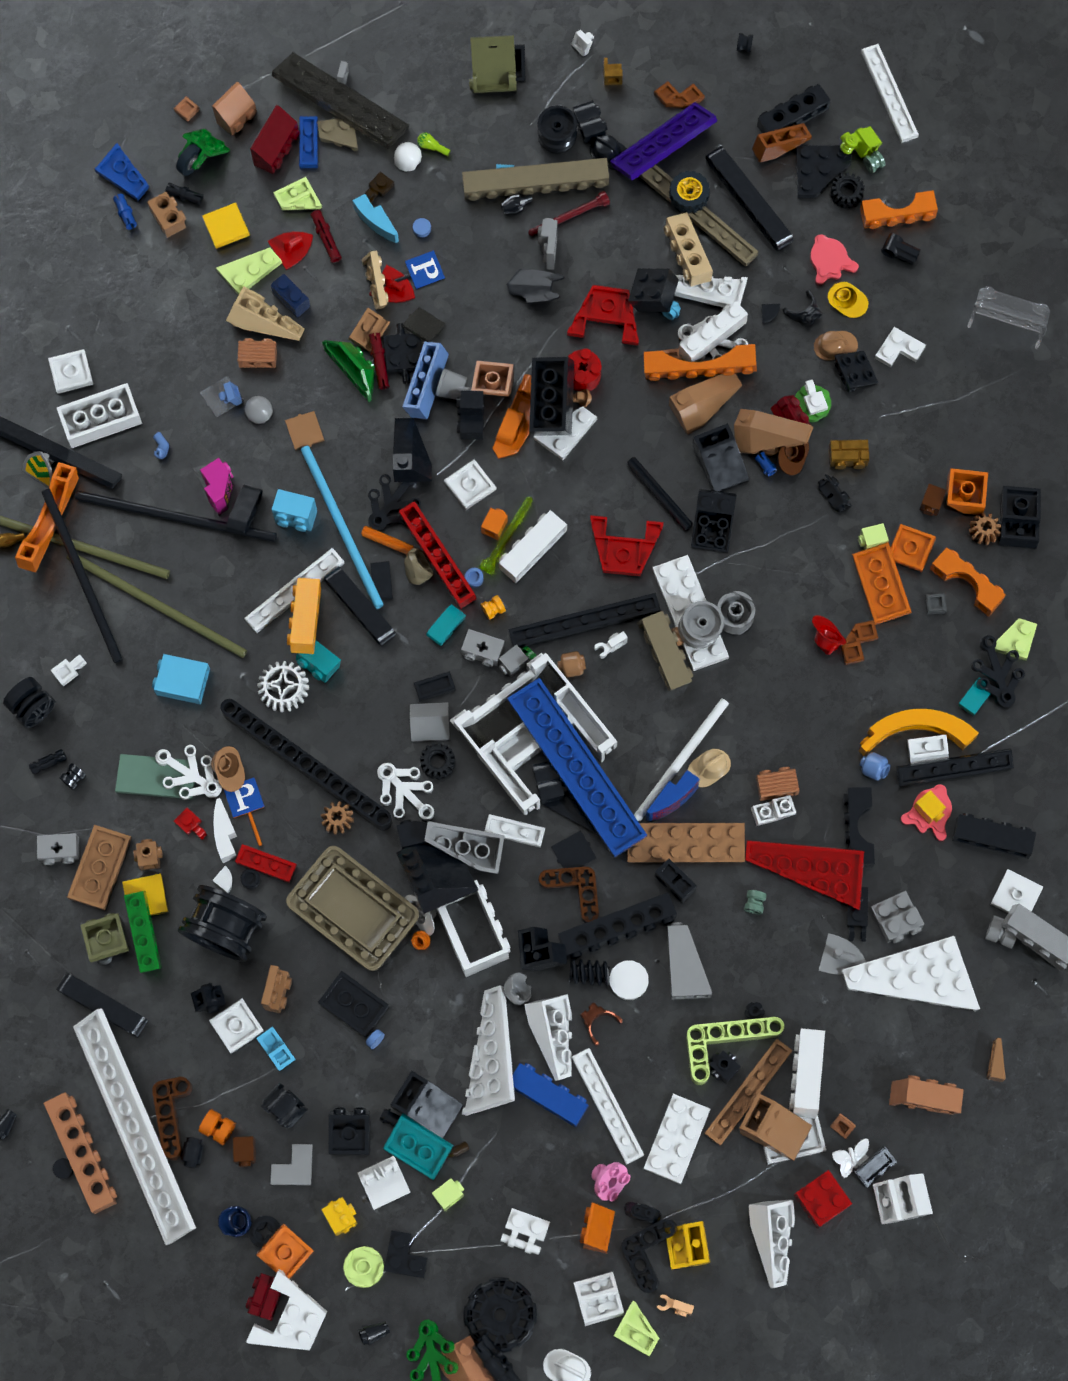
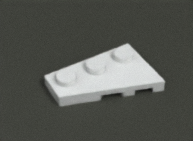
(563, 444)

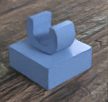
(230, 394)

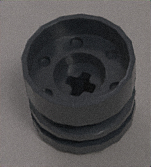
(29, 702)

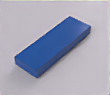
(308, 142)

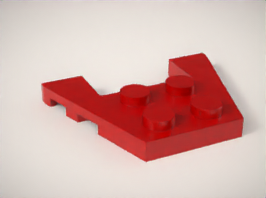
(606, 306)
(624, 554)

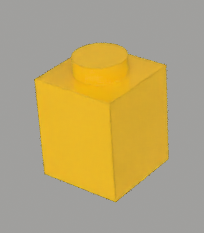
(930, 807)

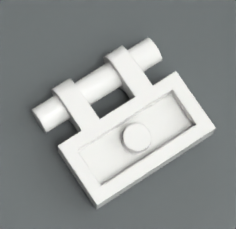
(527, 1225)

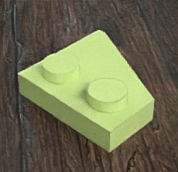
(1017, 638)

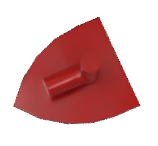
(291, 247)
(397, 291)

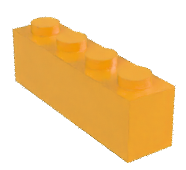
(305, 615)

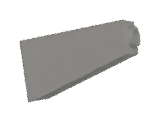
(685, 967)

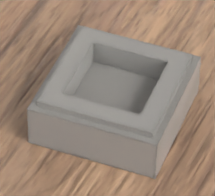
(343, 72)

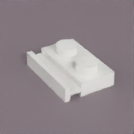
(927, 748)

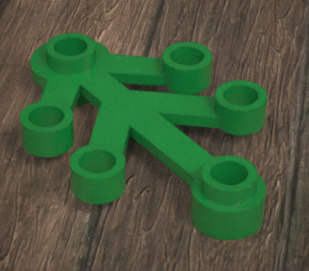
(432, 1355)

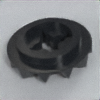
(259, 1224)

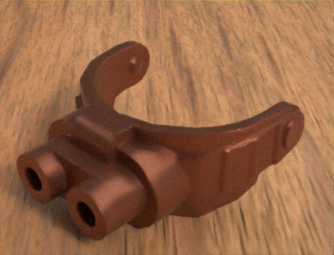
(592, 1014)

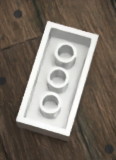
(99, 415)
(808, 1069)

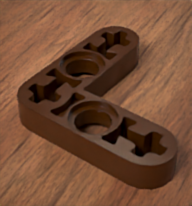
(576, 873)

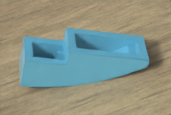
(375, 218)

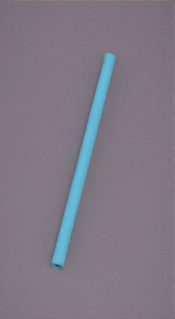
(342, 527)

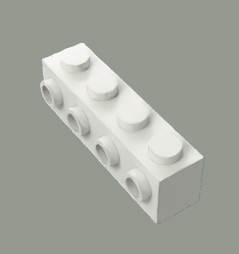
(713, 333)
(532, 546)

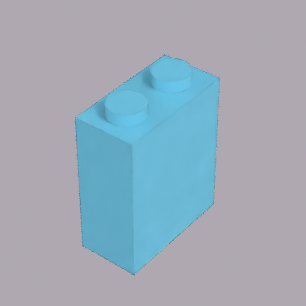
(181, 679)

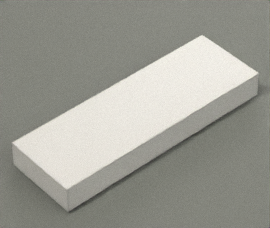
(515, 830)

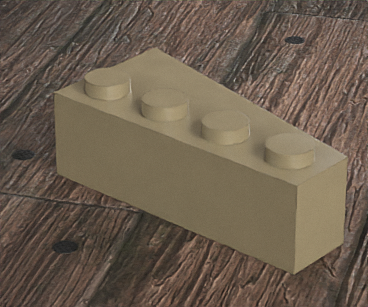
(665, 650)

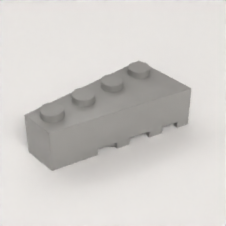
(1038, 935)

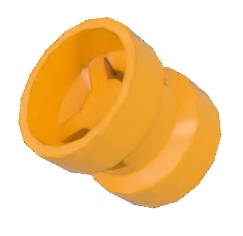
(493, 607)

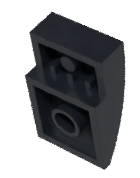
(1020, 517)

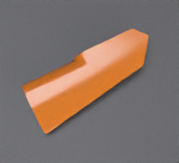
(516, 422)

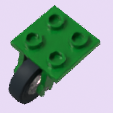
(198, 147)

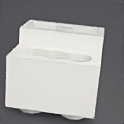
(902, 1198)

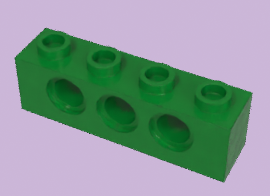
(142, 931)

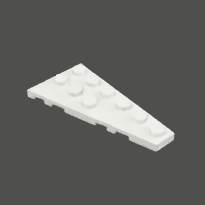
(491, 1059)

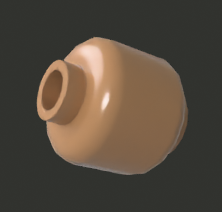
(572, 664)

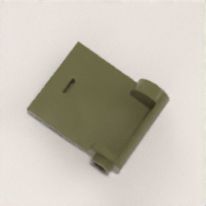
(493, 66)

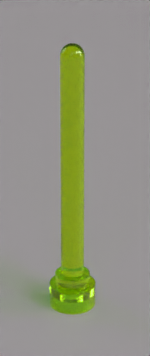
(488, 564)

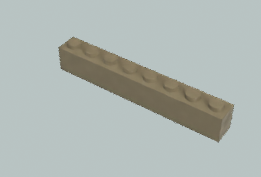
(535, 178)

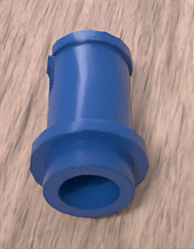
(768, 467)

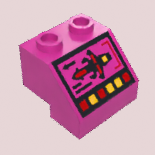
(219, 485)

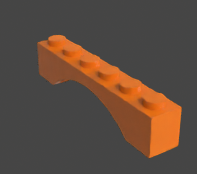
(738, 360)
(36, 543)

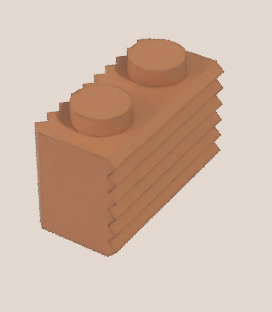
(257, 353)
(777, 784)

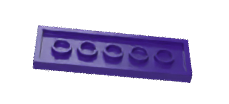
(663, 141)

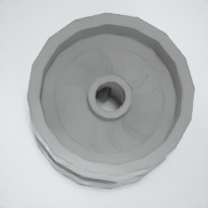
(701, 624)

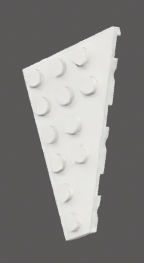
(923, 974)

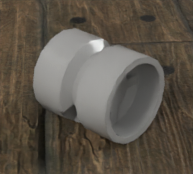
(997, 933)

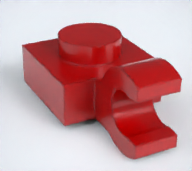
(190, 823)

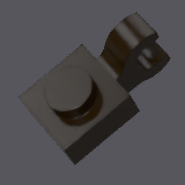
(379, 186)

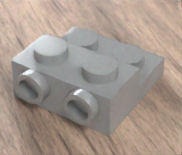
(548, 240)
(897, 917)

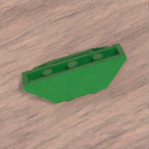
(353, 365)

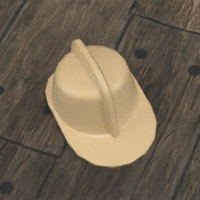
(710, 766)

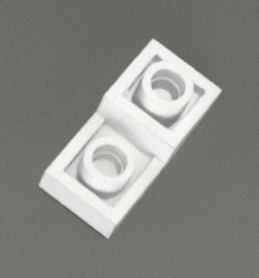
(773, 811)

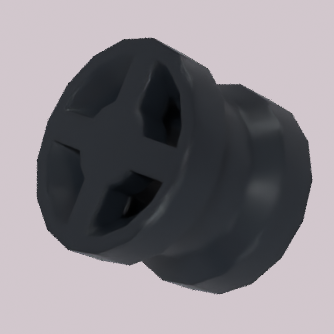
(744, 42)

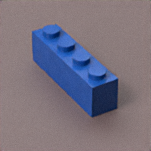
(548, 1095)

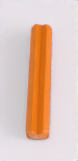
(386, 540)

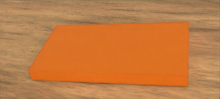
(882, 583)

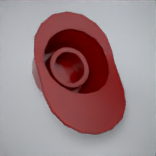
(827, 635)

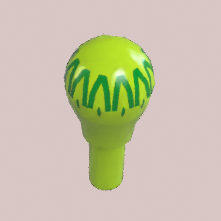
(427, 141)

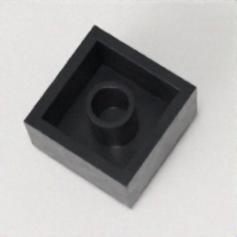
(653, 290)

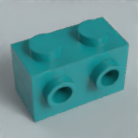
(321, 663)

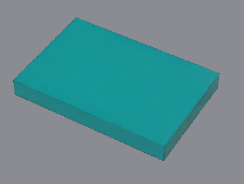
(418, 1147)

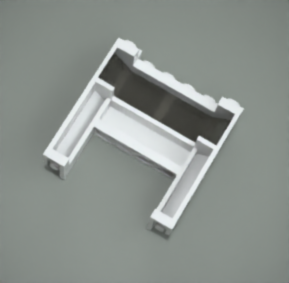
(506, 744)

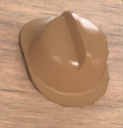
(835, 343)
(228, 768)

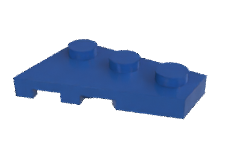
(121, 172)

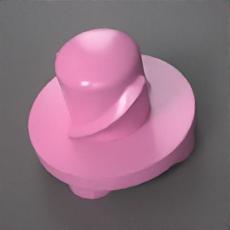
(609, 1180)

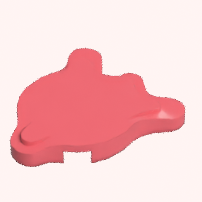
(829, 258)
(921, 824)

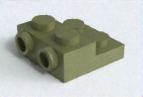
(104, 937)

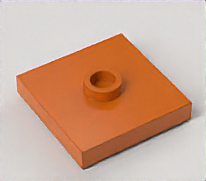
(912, 547)
(285, 1251)

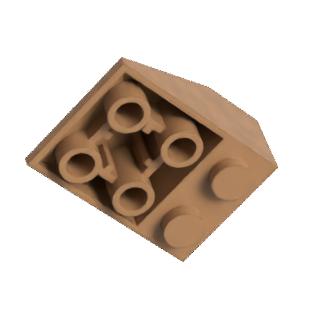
(775, 1127)

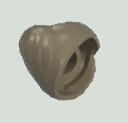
(417, 567)

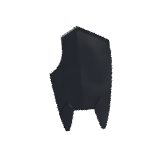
(534, 285)

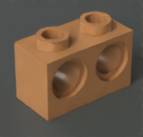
(164, 215)

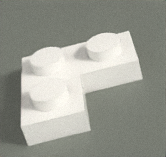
(899, 343)

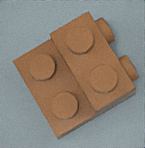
(275, 990)

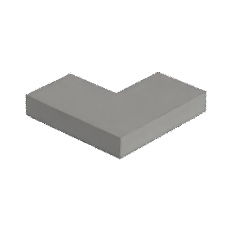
(297, 1172)

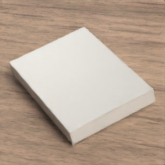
(812, 1145)

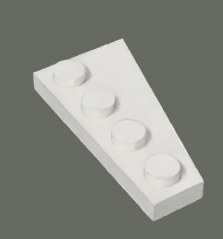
(716, 292)

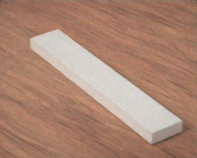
(889, 93)
(282, 599)
(607, 1106)

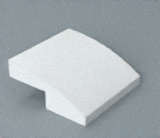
(599, 1298)

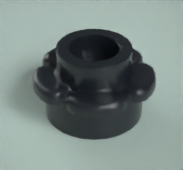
(749, 1010)

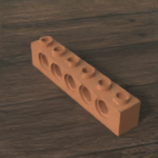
(55, 1109)

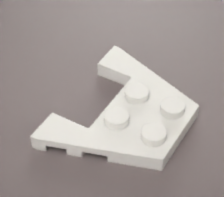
(298, 1321)

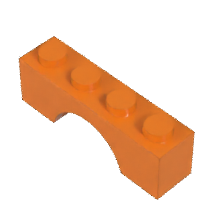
(877, 214)
(950, 565)

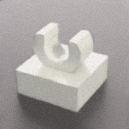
(582, 42)

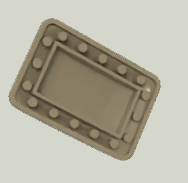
(352, 908)

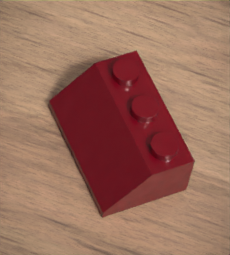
(274, 140)

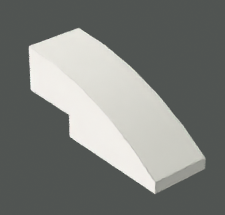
(223, 832)

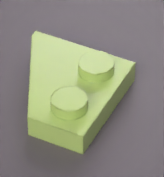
(297, 196)
(637, 1331)

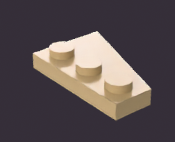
(374, 275)

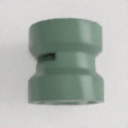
(755, 902)

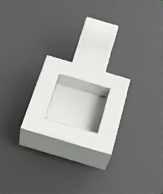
(814, 400)
(614, 643)
(66, 671)

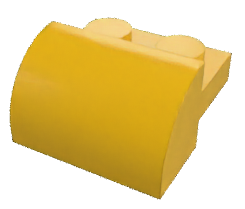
(688, 1246)

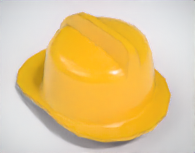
(848, 299)

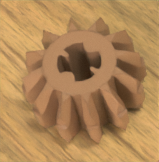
(981, 522)
(337, 824)

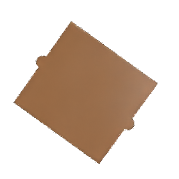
(304, 430)

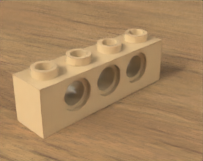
(682, 225)

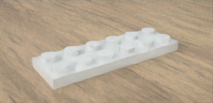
(679, 590)

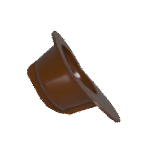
(792, 458)

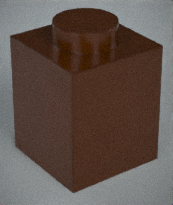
(932, 500)
(244, 1151)

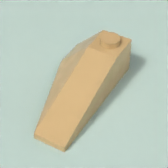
(255, 315)

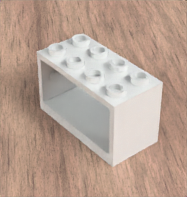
(486, 962)

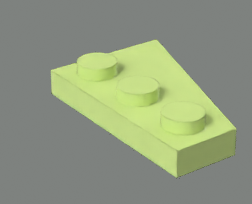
(249, 269)

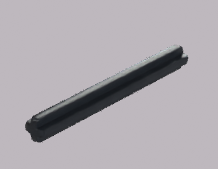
(659, 493)

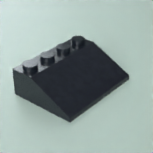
(435, 876)

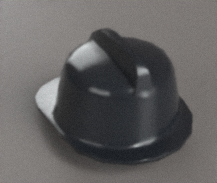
(606, 147)

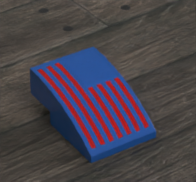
(673, 797)

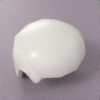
(407, 156)

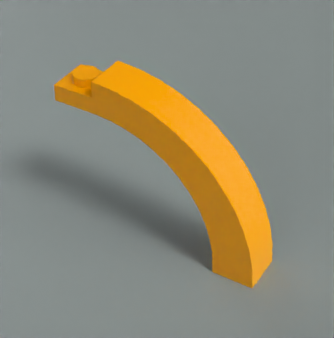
(919, 719)

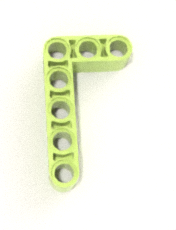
(726, 1036)

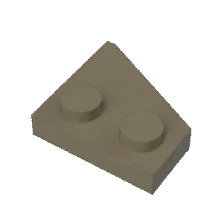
(338, 133)

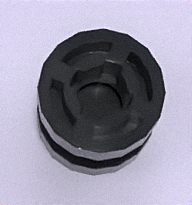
(72, 776)

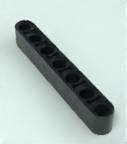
(749, 198)

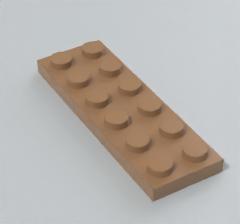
(690, 843)

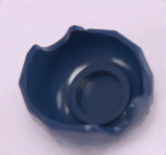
(234, 1221)

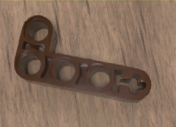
(171, 1118)

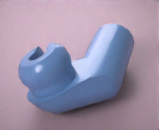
(163, 446)

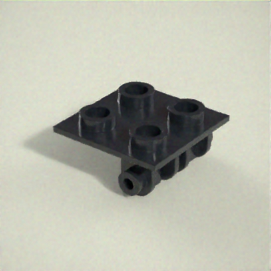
(855, 370)

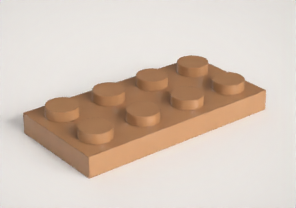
(99, 867)

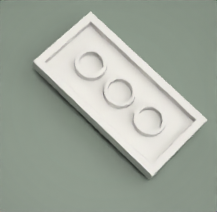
(676, 1139)

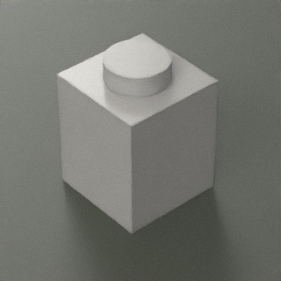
(513, 661)

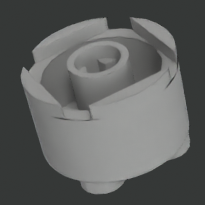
(743, 619)

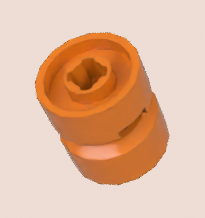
(210, 1124)

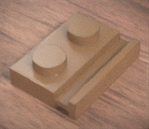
(368, 324)

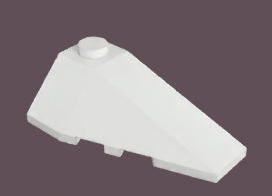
(550, 1026)
(771, 1231)

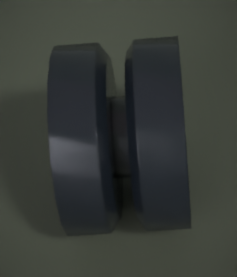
(557, 129)

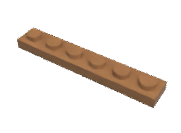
(745, 1095)

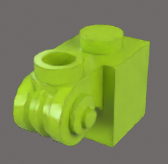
(862, 140)

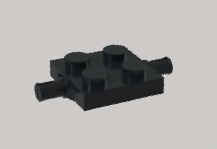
(402, 352)

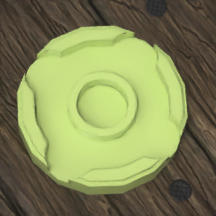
(363, 1267)

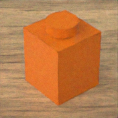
(494, 523)

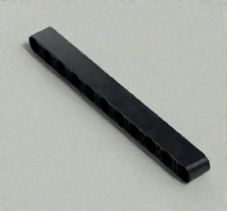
(310, 772)

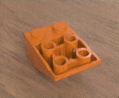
(599, 1227)

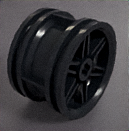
(222, 923)

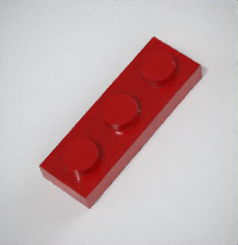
(266, 863)

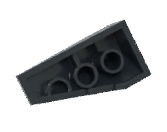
(409, 453)

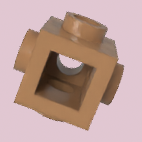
(148, 854)

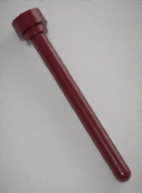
(600, 200)

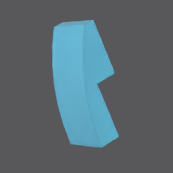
(275, 1048)

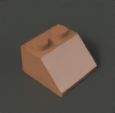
(234, 109)
(493, 378)

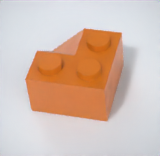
(967, 491)

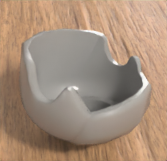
(258, 409)
(516, 989)

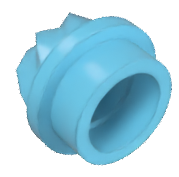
(674, 311)

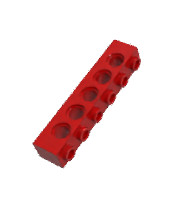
(437, 555)

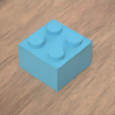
(294, 510)

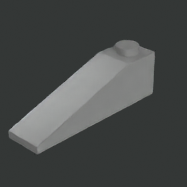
(473, 847)

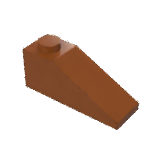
(780, 141)

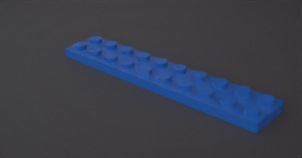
(577, 767)

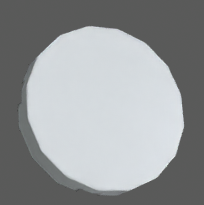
(628, 980)

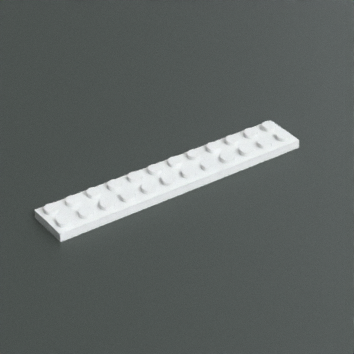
(134, 1127)

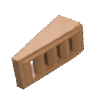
(996, 1067)

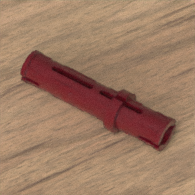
(318, 218)
(379, 361)

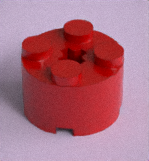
(589, 362)

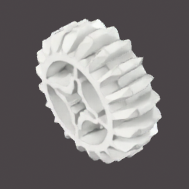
(283, 670)

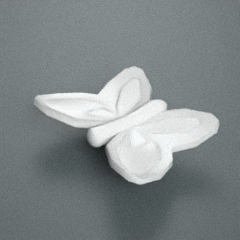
(853, 1158)

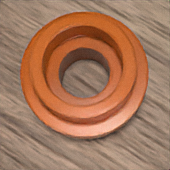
(418, 943)

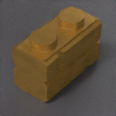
(849, 453)

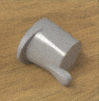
(451, 385)

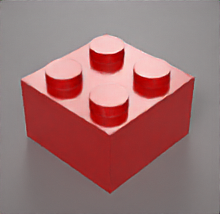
(823, 1199)

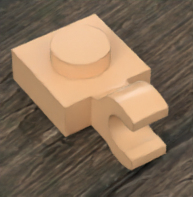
(680, 1307)

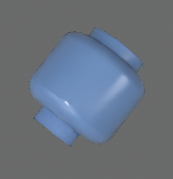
(875, 766)

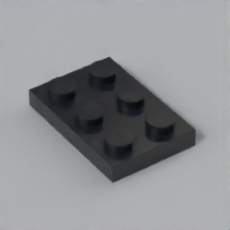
(353, 1004)

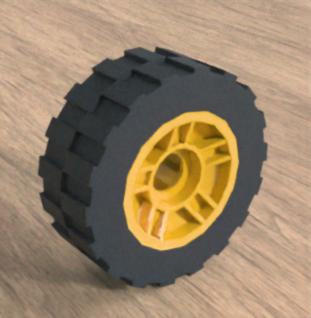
(685, 183)

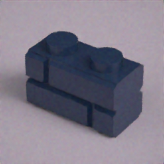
(290, 295)

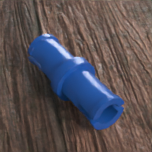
(124, 211)

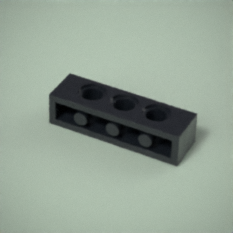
(815, 95)

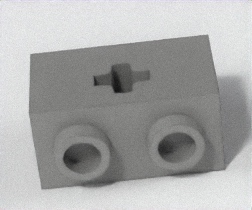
(475, 641)
(49, 844)

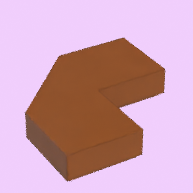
(671, 98)
(860, 633)

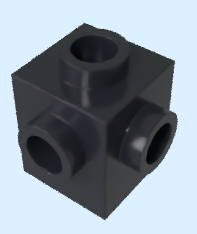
(208, 998)
(719, 1072)

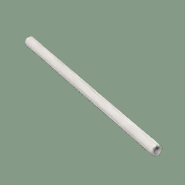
(681, 758)

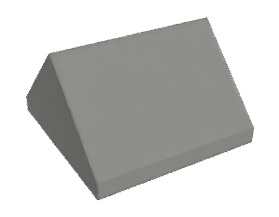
(429, 722)

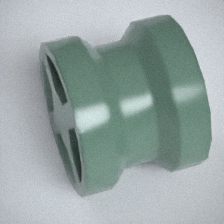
(874, 161)

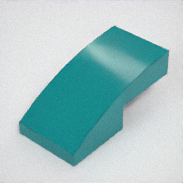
(446, 624)
(974, 698)

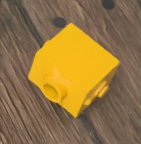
(340, 1216)

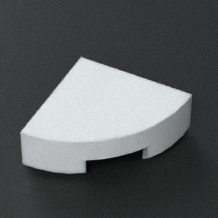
(224, 879)

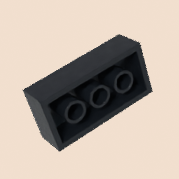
(551, 396)

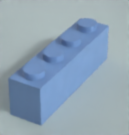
(425, 380)

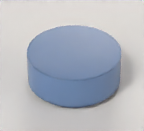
(421, 227)
(474, 577)
(375, 1039)

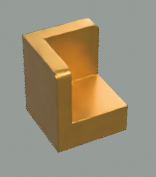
(612, 73)

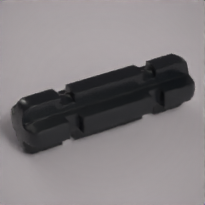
(47, 761)

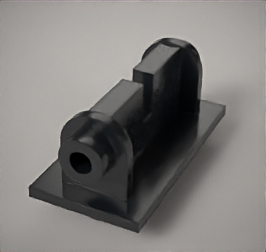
(829, 487)

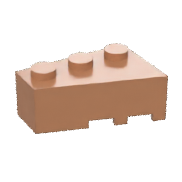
(927, 1095)

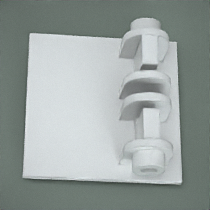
(383, 1182)

